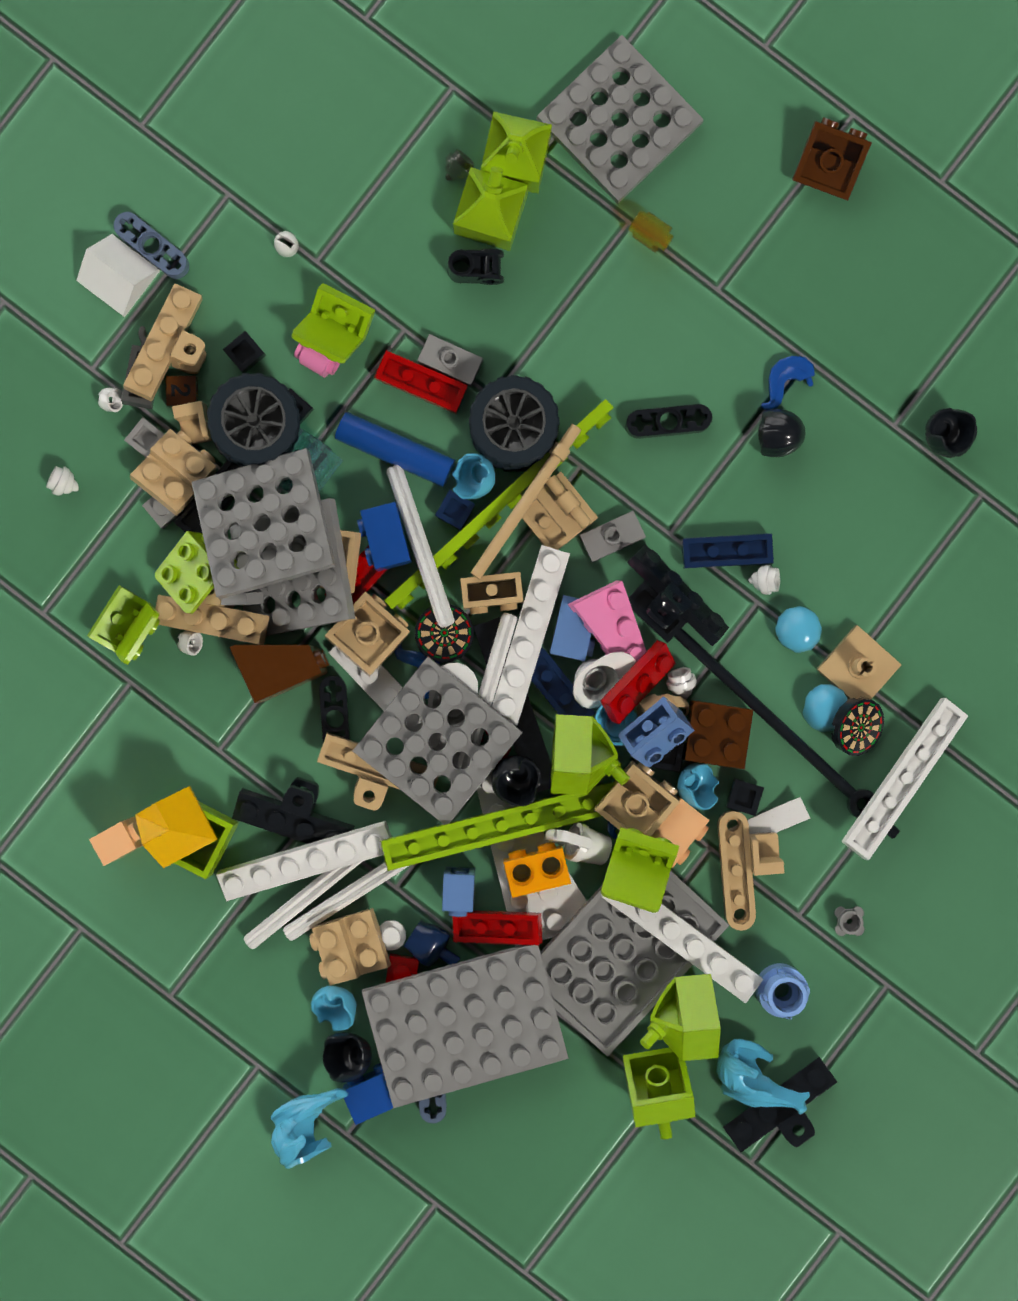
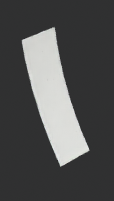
(778, 818)

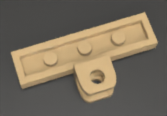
(168, 344)
(214, 619)
(339, 754)

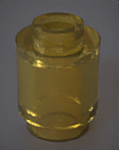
(651, 231)

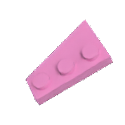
(611, 619)

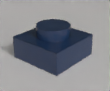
(455, 510)

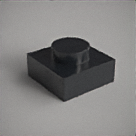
(244, 352)
(672, 759)
(744, 797)

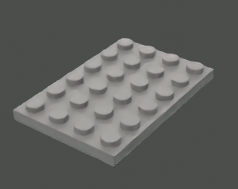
(612, 970)
(464, 1024)

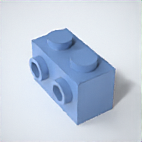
(656, 732)

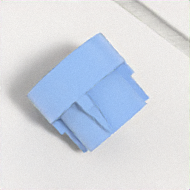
(796, 997)

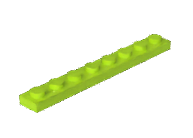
(491, 828)

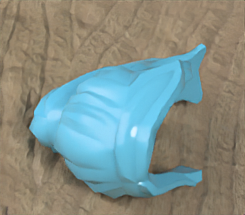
(747, 1084)
(294, 1127)

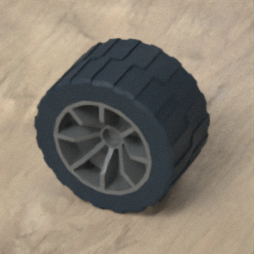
(253, 419)
(514, 422)

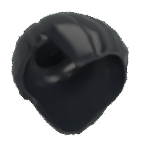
(951, 432)
(780, 433)
(516, 780)
(346, 1056)

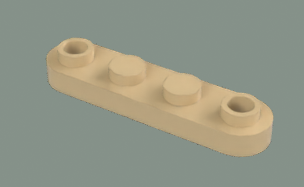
(736, 870)

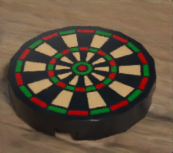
(444, 643)
(857, 726)

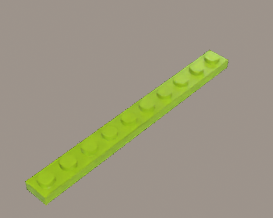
(490, 514)

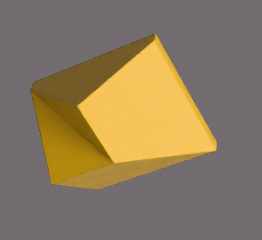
(174, 827)

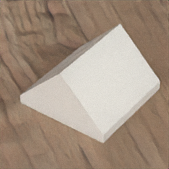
(116, 273)

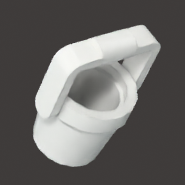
(582, 843)

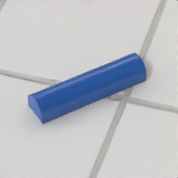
(394, 449)

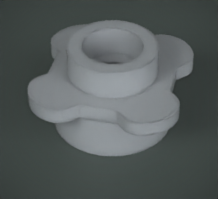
(855, 927)

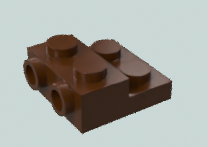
(832, 159)

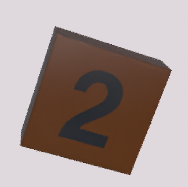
(181, 390)

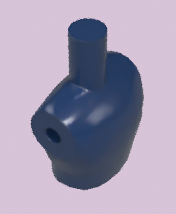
(429, 944)

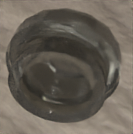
(458, 165)

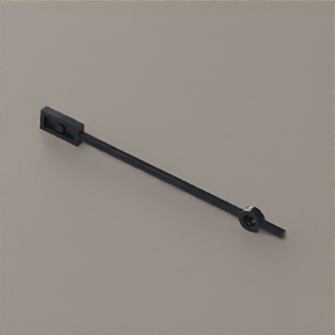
(641, 599)

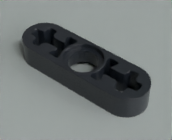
(691, 426)
(326, 696)

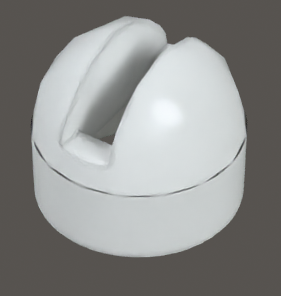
(282, 248)
(104, 403)
(196, 642)

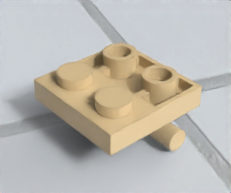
(558, 513)

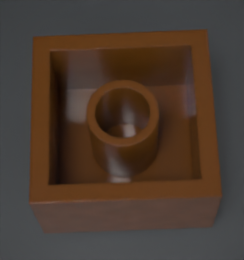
(719, 734)

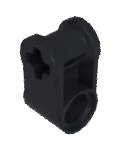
(478, 266)

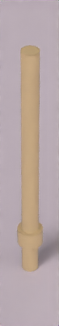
(558, 454)

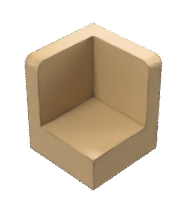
(193, 421)
(765, 854)

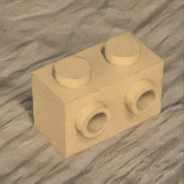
(492, 591)

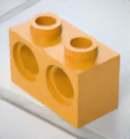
(538, 878)

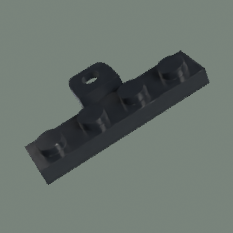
(675, 597)
(291, 816)
(759, 1121)

